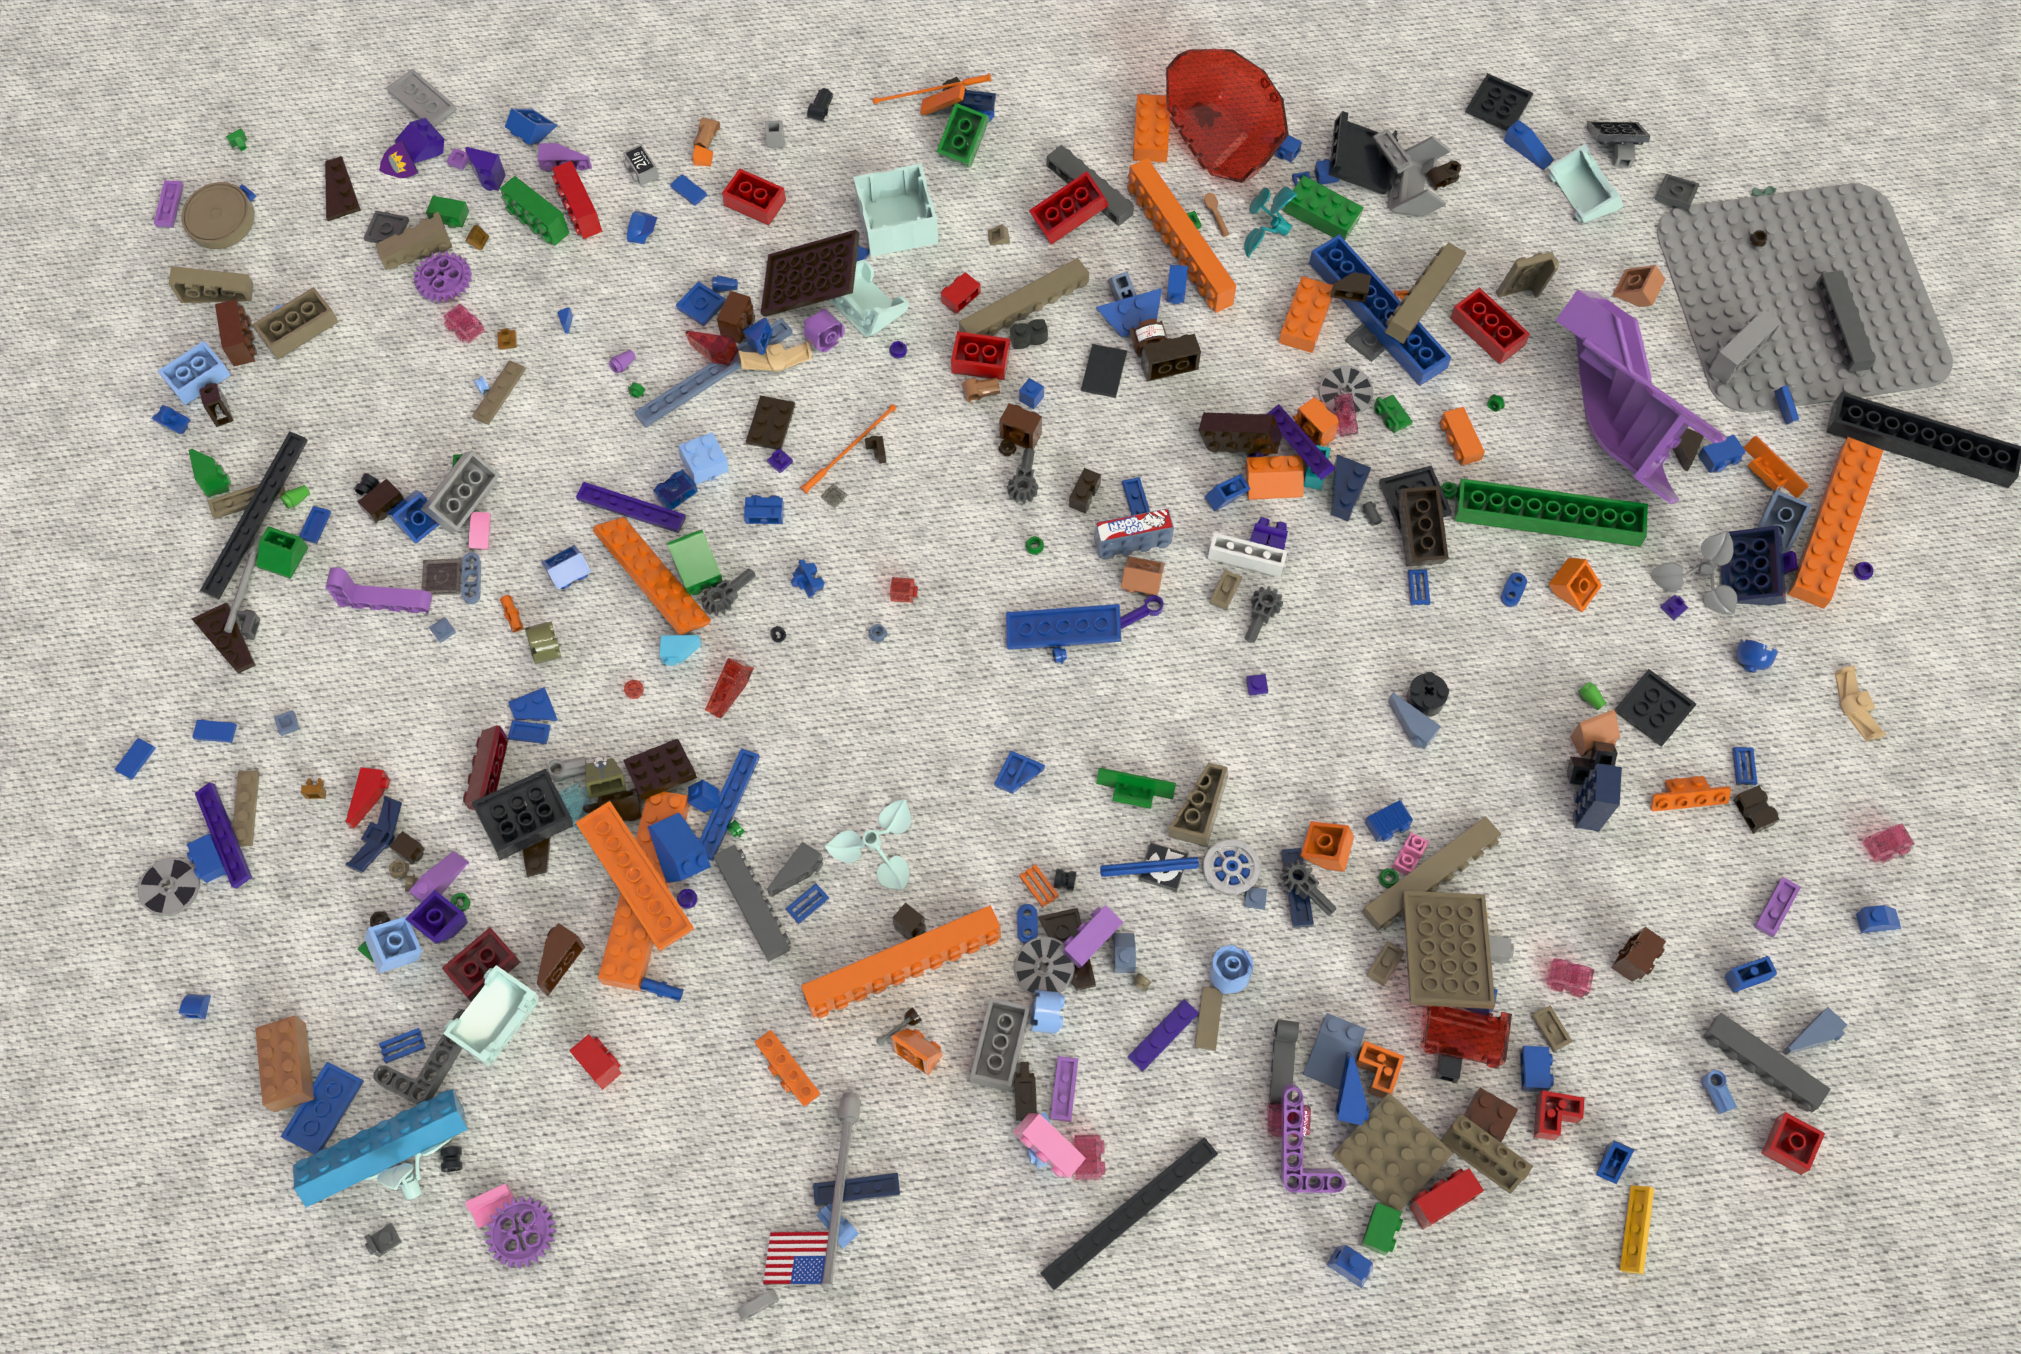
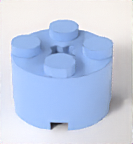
(1231, 969)
(1046, 1012)

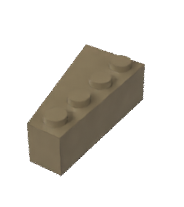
(414, 243)
(209, 286)
(1197, 816)

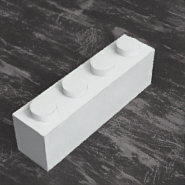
(1247, 554)

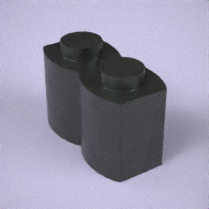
(1027, 334)

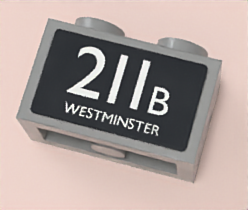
(640, 164)

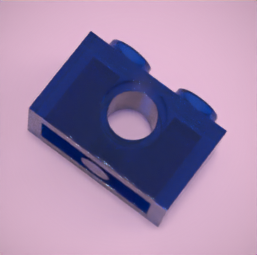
(671, 499)

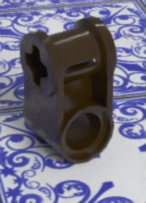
(1444, 174)

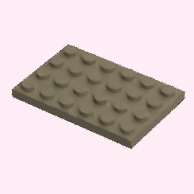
(1448, 950)

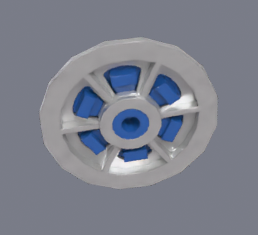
(1232, 867)

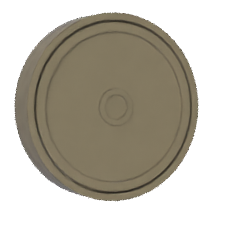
(218, 215)

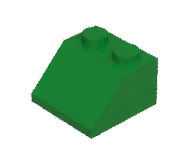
(209, 474)

